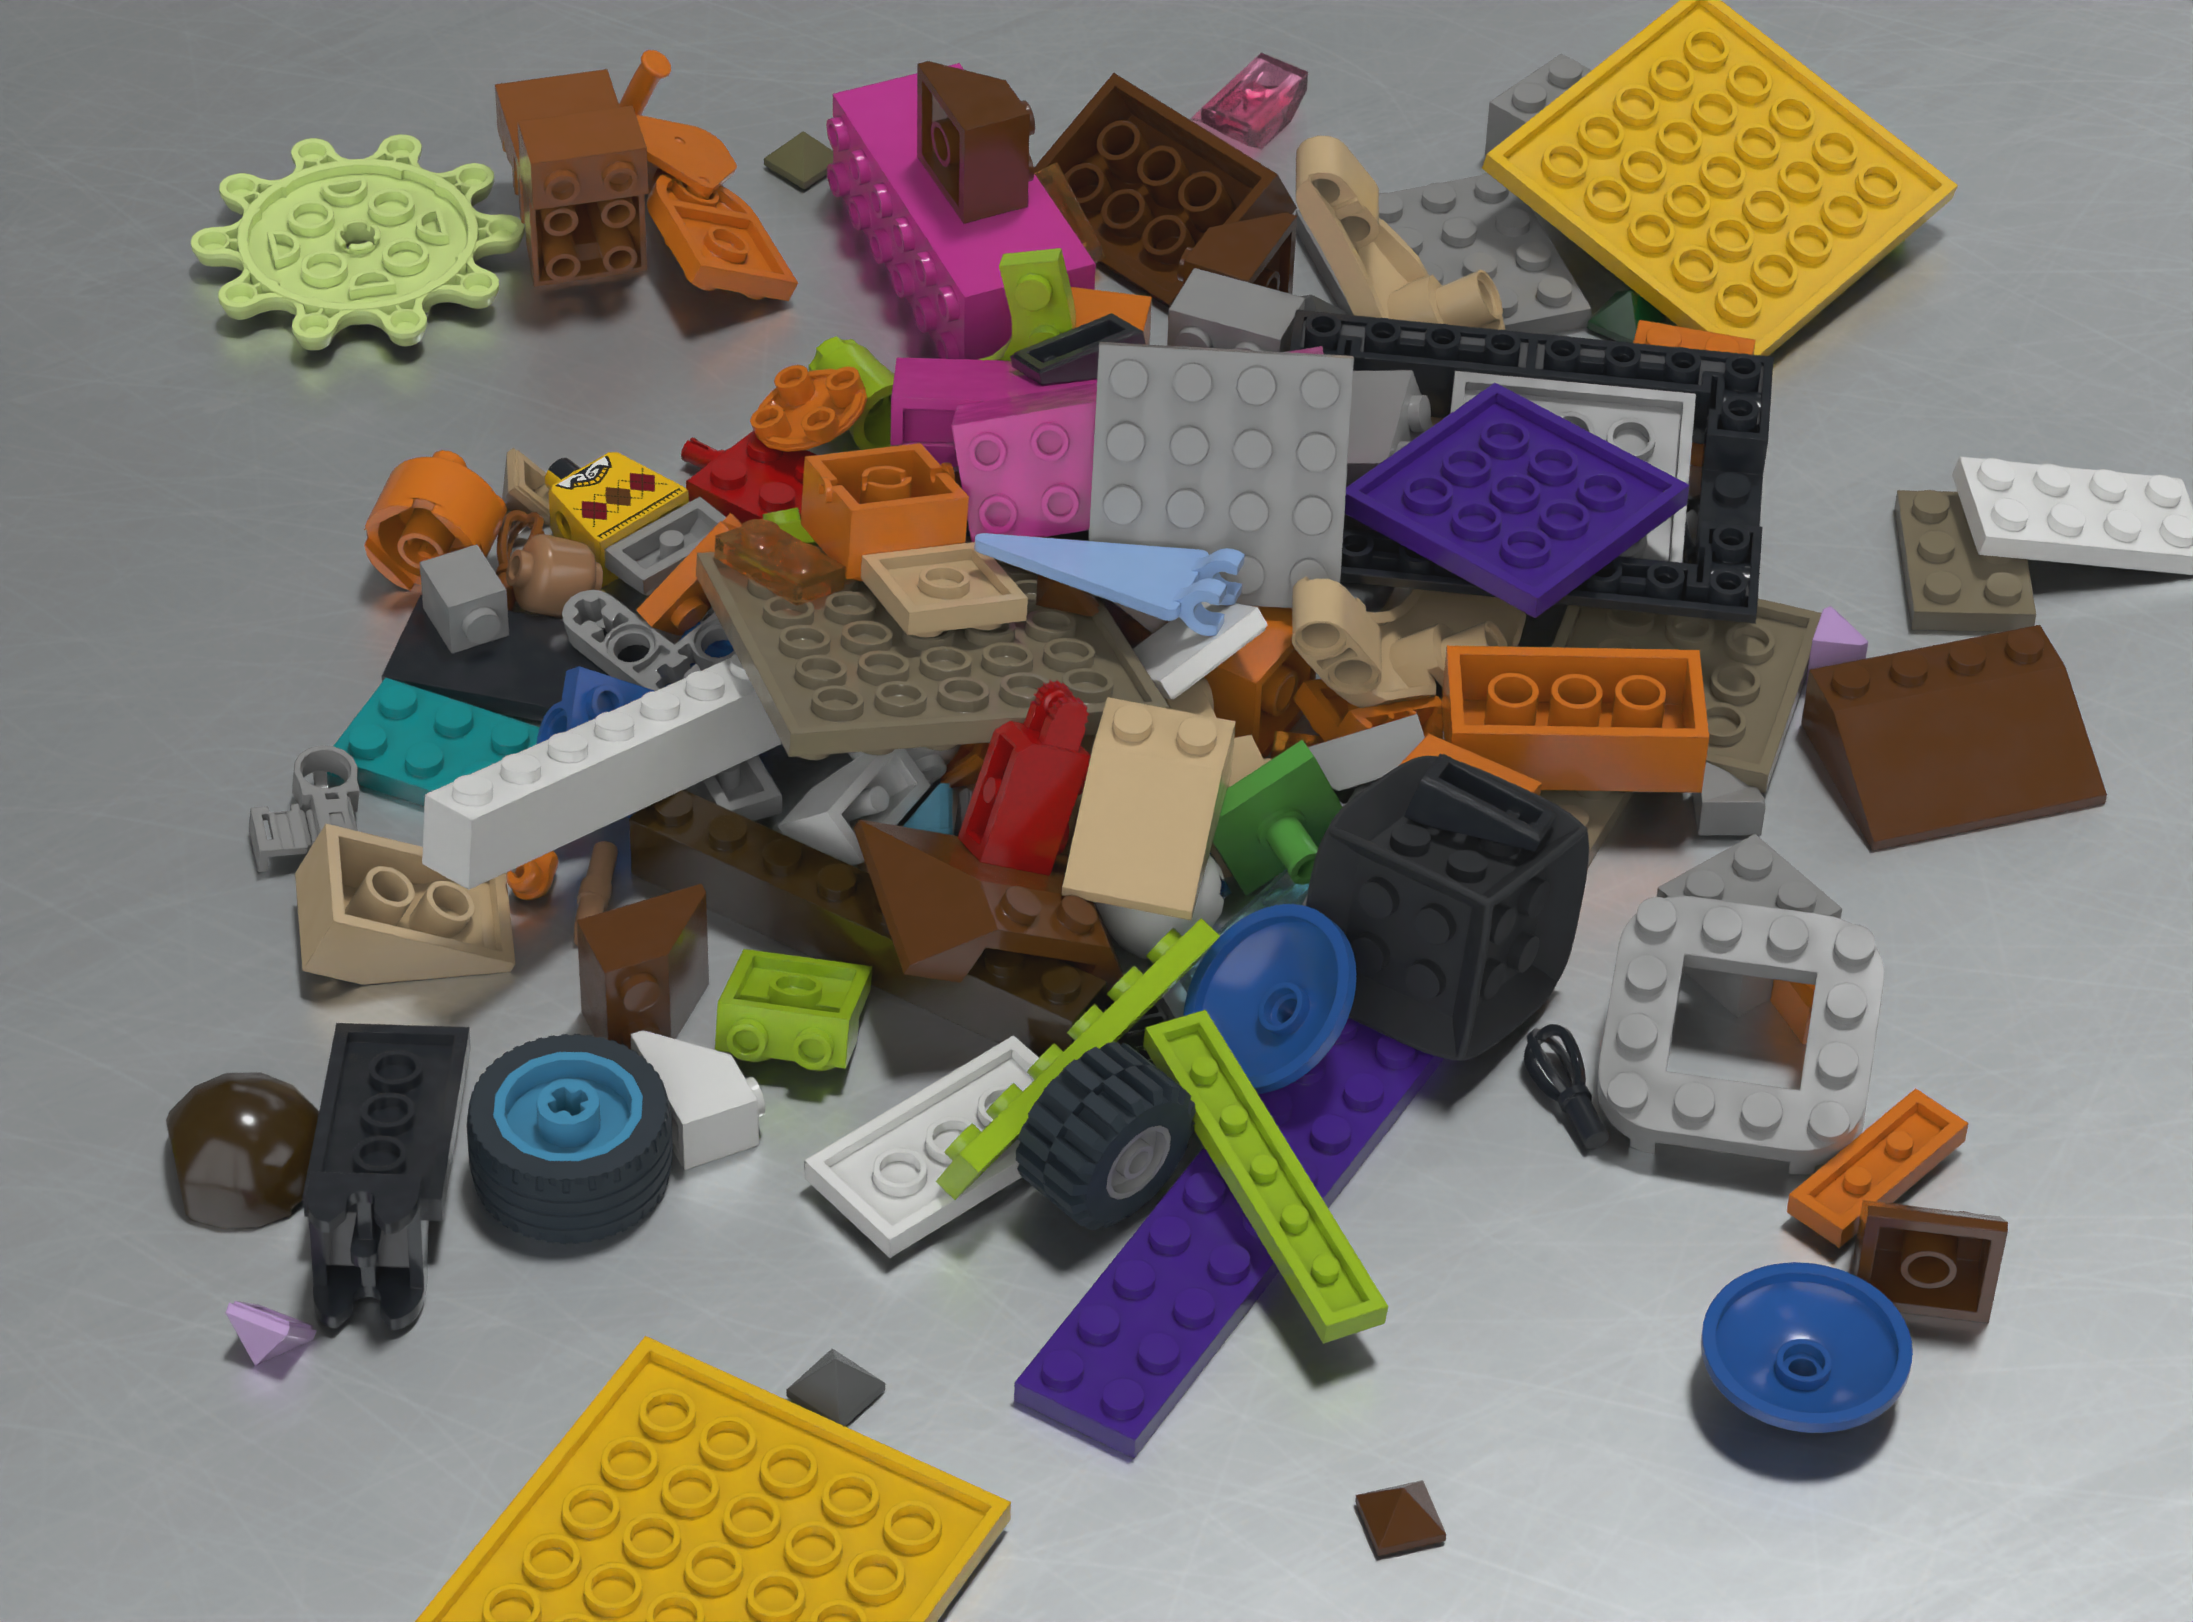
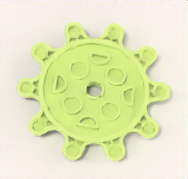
(416, 253)

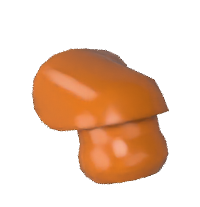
(534, 877)

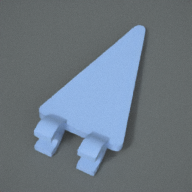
(1141, 577)

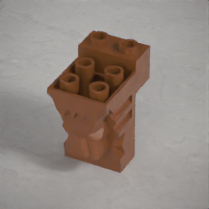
(576, 175)

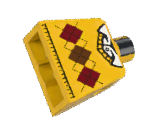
(607, 501)

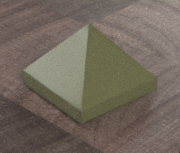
(801, 160)

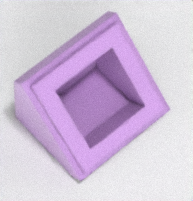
(1835, 642)

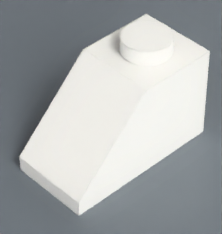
(865, 789)
(708, 1098)

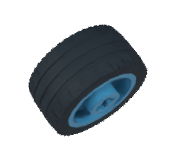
(569, 1138)

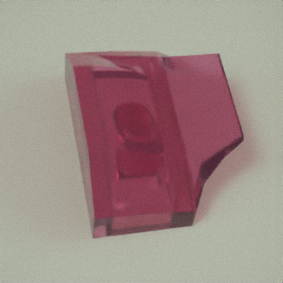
(1256, 101)

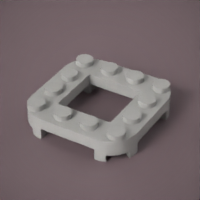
(1727, 1114)

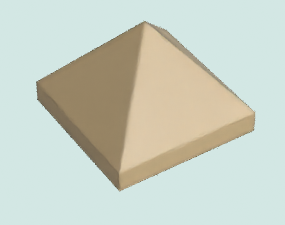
(525, 486)

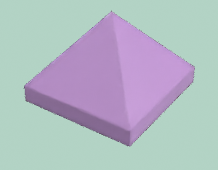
(266, 1331)

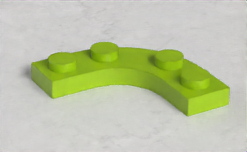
(1037, 298)

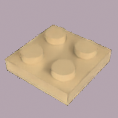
(943, 589)

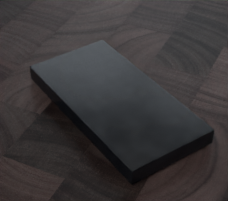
(506, 676)

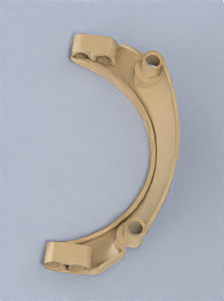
(1403, 646)

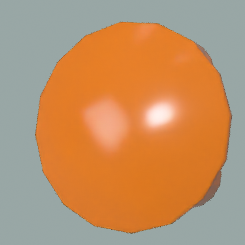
(809, 407)

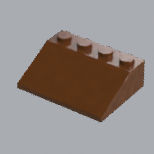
(1156, 183)
(1953, 737)

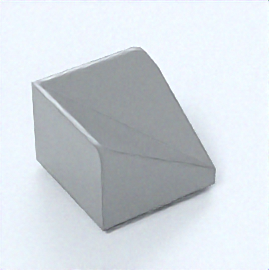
(1728, 805)

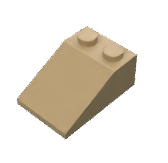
(1150, 808)
(387, 918)

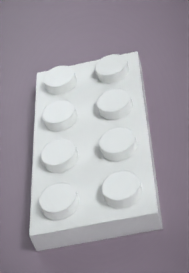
(2077, 515)
(889, 1166)

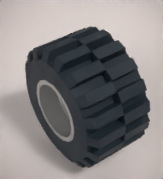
(1105, 1135)

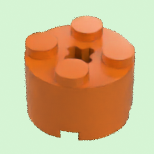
(430, 511)

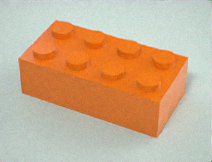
(1581, 715)

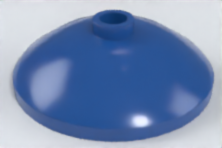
(1277, 991)
(1806, 1347)

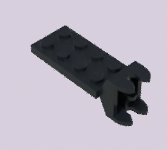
(382, 1165)

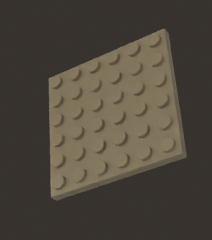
(853, 681)

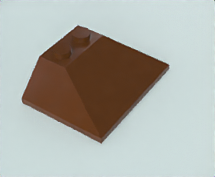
(952, 907)

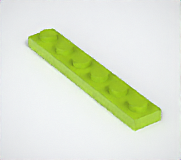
(1132, 997)
(1267, 1179)

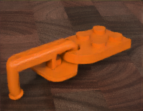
(701, 221)

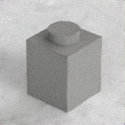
(464, 598)

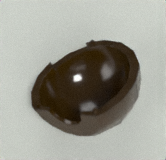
(242, 1149)

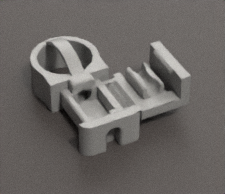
(317, 805)

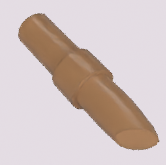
(596, 886)

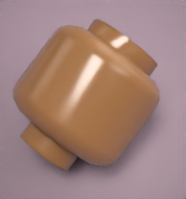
(552, 572)

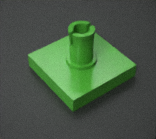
(1276, 819)

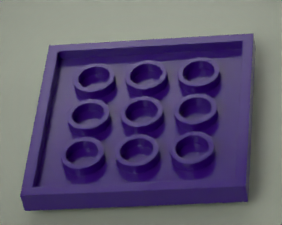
(1515, 499)

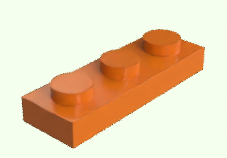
(1877, 1166)

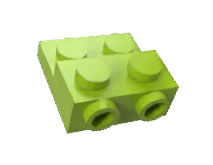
(792, 1009)

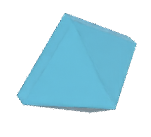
(935, 812)

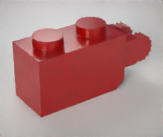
(1029, 785)

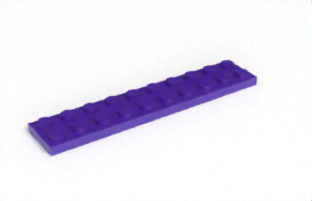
(1199, 1262)

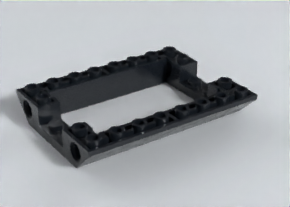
(1728, 421)

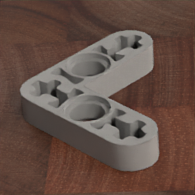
(664, 661)

